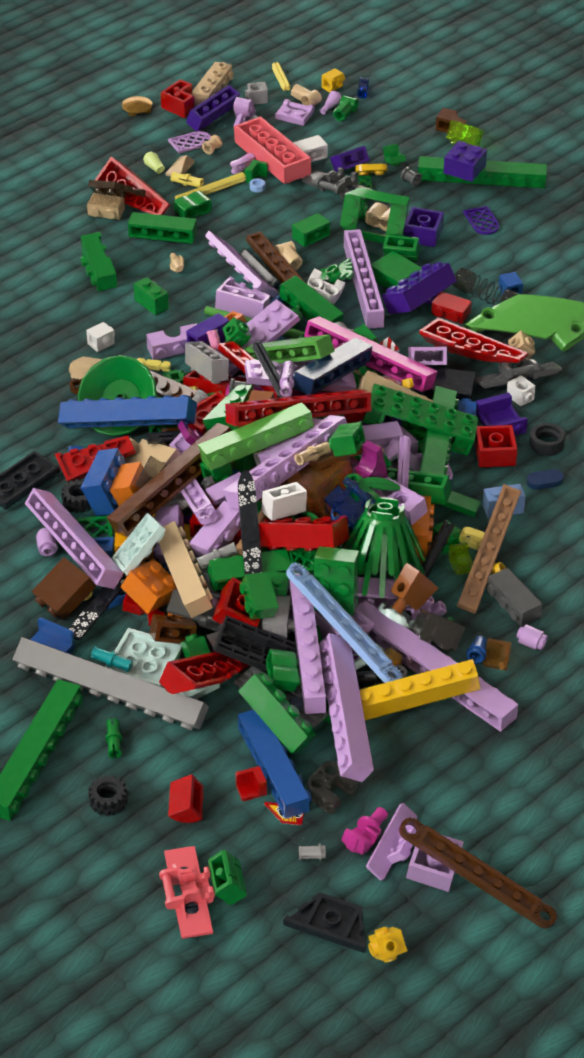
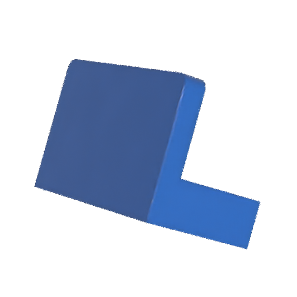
(54, 636)

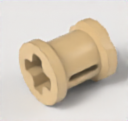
(210, 145)

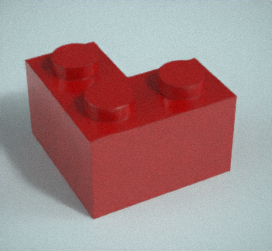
(178, 98)

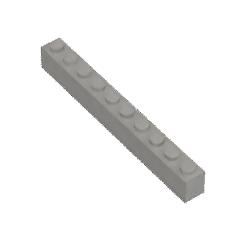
(110, 683)

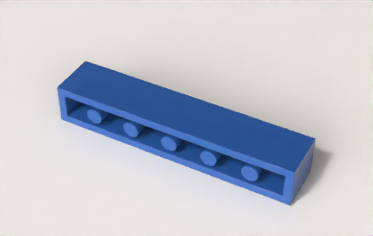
(276, 766)

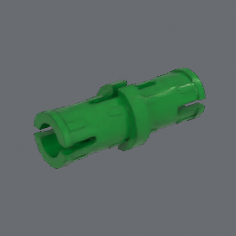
(113, 738)

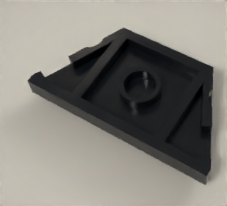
(330, 920)

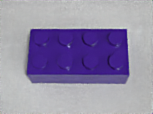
(418, 287)

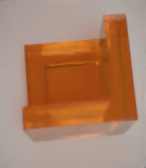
(497, 654)

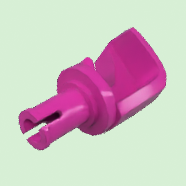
(366, 834)

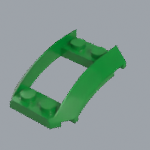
(397, 213)

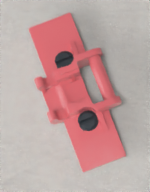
(195, 889)

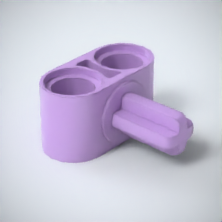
(243, 109)

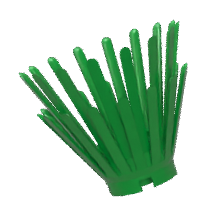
(385, 524)

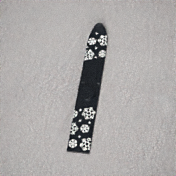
(249, 524)
(95, 609)

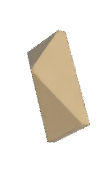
(181, 165)

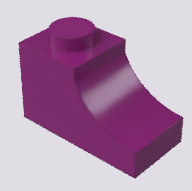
(372, 462)

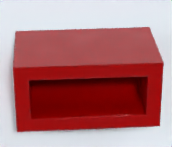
(186, 800)

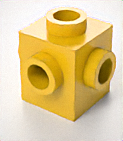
(387, 944)

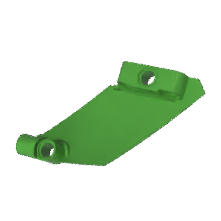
(536, 317)

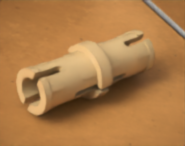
(317, 451)

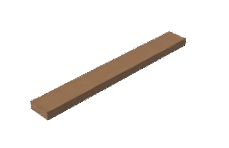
(489, 549)

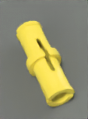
(194, 181)

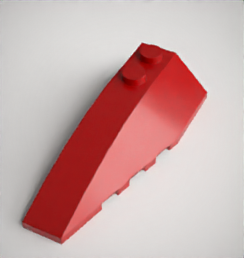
(118, 172)
(469, 343)
(199, 672)

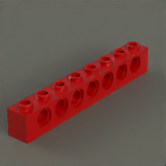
(319, 404)

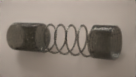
(467, 279)

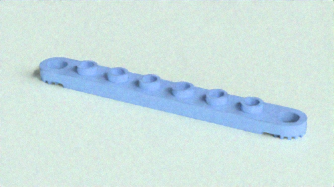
(343, 623)

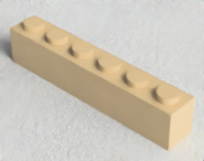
(184, 570)

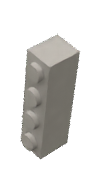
(207, 361)

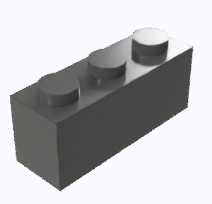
(514, 597)

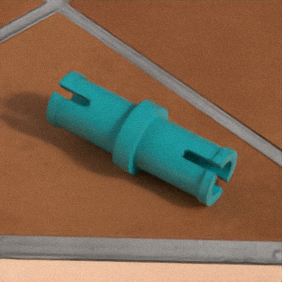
(112, 659)

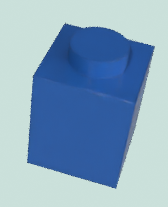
(510, 281)

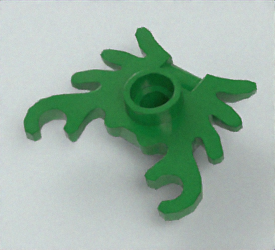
(339, 272)

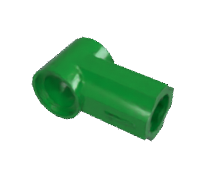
(345, 107)

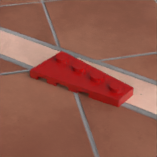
(78, 462)

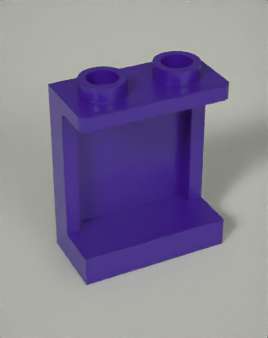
(499, 411)

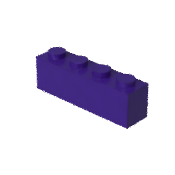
(212, 108)

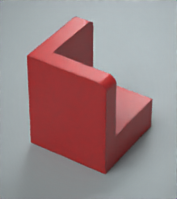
(251, 783)

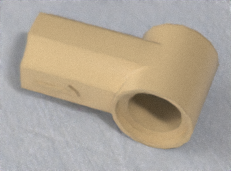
(306, 96)
(289, 253)

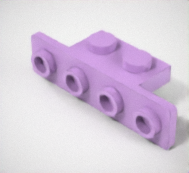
(391, 845)

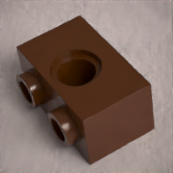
(171, 628)

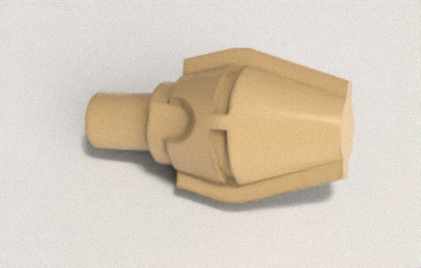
(176, 262)

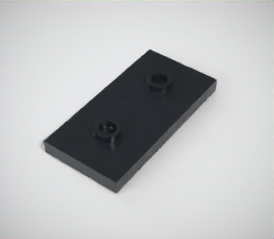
(24, 476)

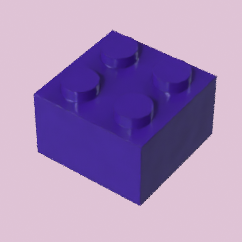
(465, 161)
(424, 225)

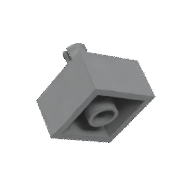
(282, 622)

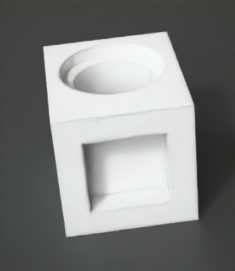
(100, 336)
(521, 390)

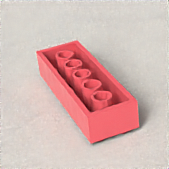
(270, 146)

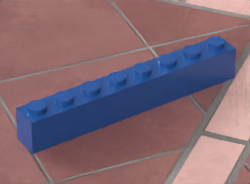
(127, 412)

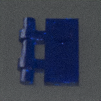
(345, 505)

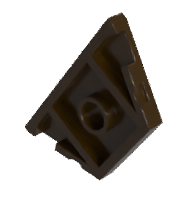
(114, 188)

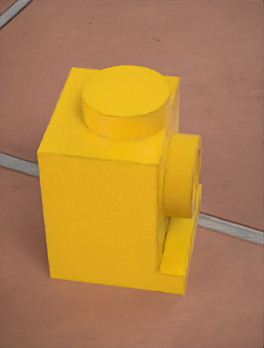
(332, 80)

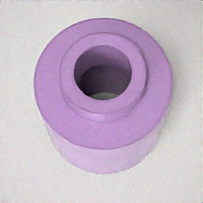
(46, 542)
(532, 637)

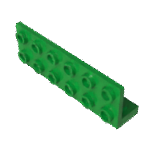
(423, 413)

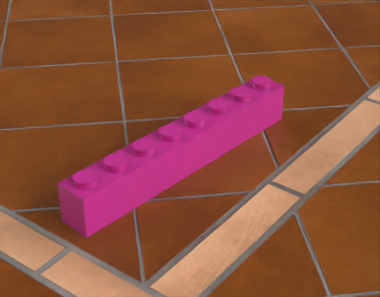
(382, 358)

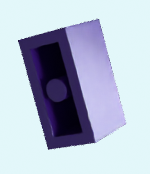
(350, 158)

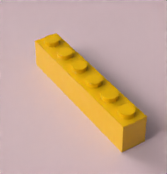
(419, 689)

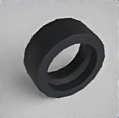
(548, 430)

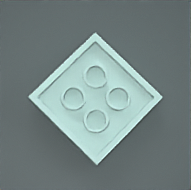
(139, 544)
(147, 655)

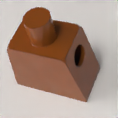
(411, 589)

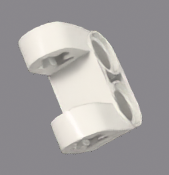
(325, 289)

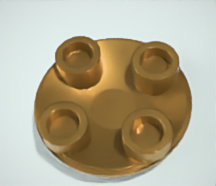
(137, 105)

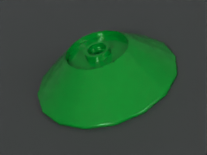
(117, 378)

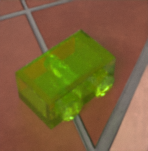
(464, 133)

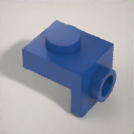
(467, 406)

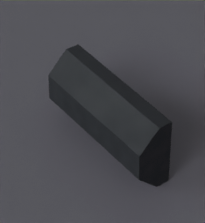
(249, 643)

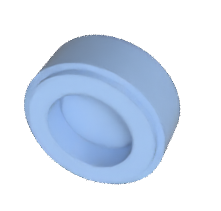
(257, 185)

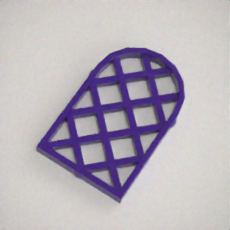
(489, 231)

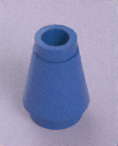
(477, 650)

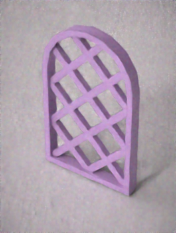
(186, 137)

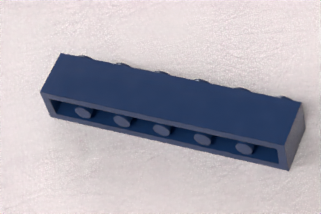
(332, 367)

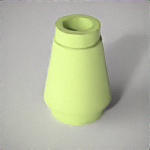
(152, 161)

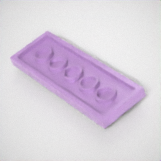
(241, 265)
(268, 326)
(256, 375)

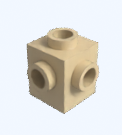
(523, 342)

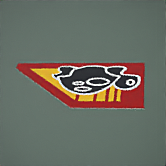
(274, 808)

